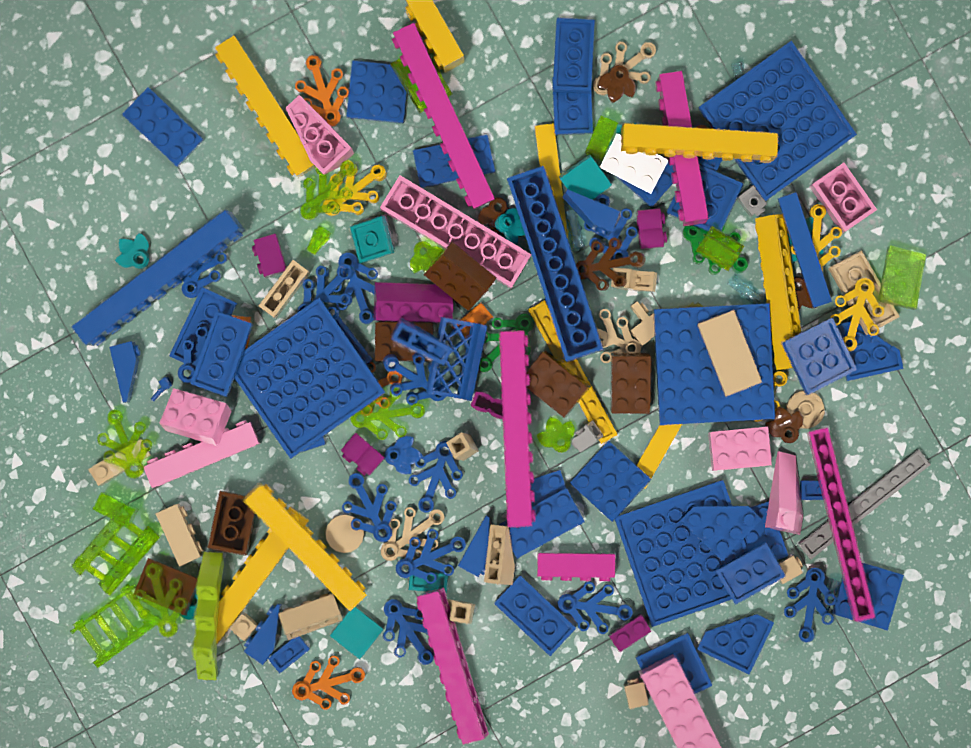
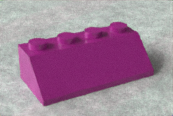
(411, 302)

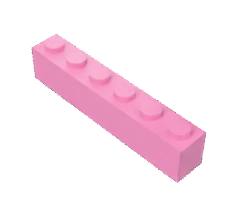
(200, 455)

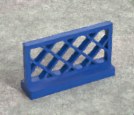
(469, 365)

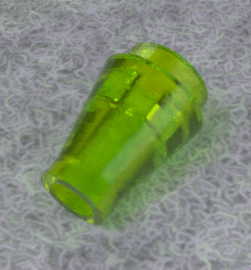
(318, 239)

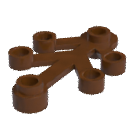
(606, 264)

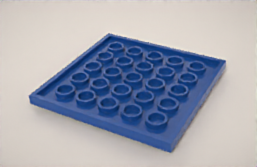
(782, 99)
(687, 377)
(306, 378)
(670, 561)

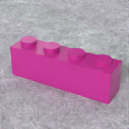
(576, 565)

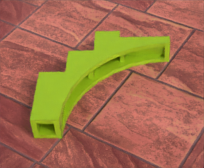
(206, 615)

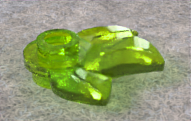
(423, 261)
(557, 431)

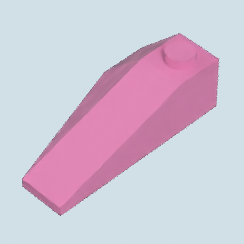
(319, 139)
(785, 501)

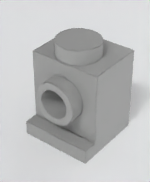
(745, 199)
(586, 436)

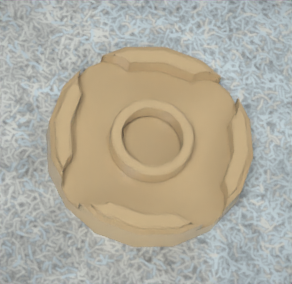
(809, 405)
(341, 535)

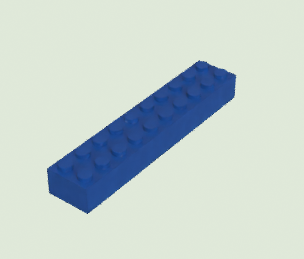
(555, 264)
(158, 278)

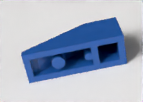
(594, 214)
(420, 341)
(125, 363)
(475, 556)

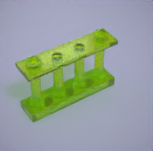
(123, 565)
(117, 643)

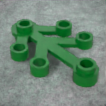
(694, 239)
(495, 337)

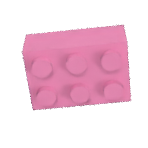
(843, 197)
(195, 417)
(739, 448)

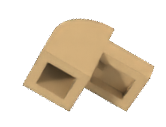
(636, 280)
(645, 330)
(461, 611)

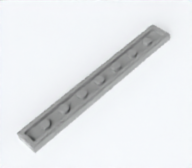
(868, 501)

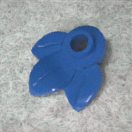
(406, 455)

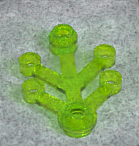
(326, 192)
(384, 416)
(124, 446)
(162, 603)

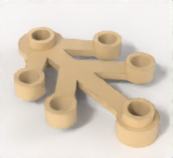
(629, 65)
(611, 338)
(408, 534)

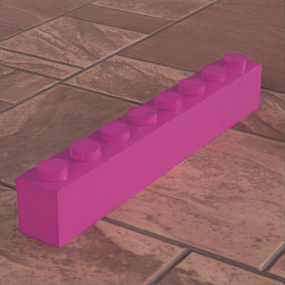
(685, 170)
(452, 666)

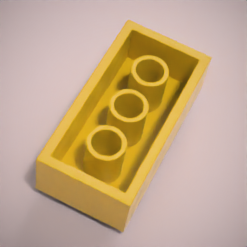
(436, 34)

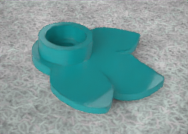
(510, 225)
(132, 250)

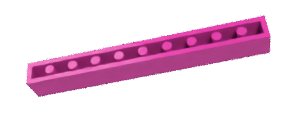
(443, 115)
(516, 428)
(840, 525)

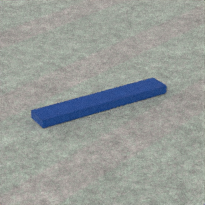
(804, 249)

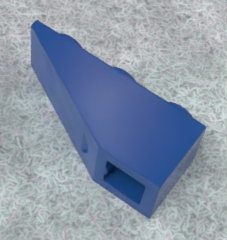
(265, 640)

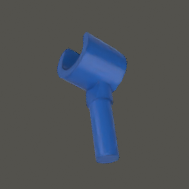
(165, 384)

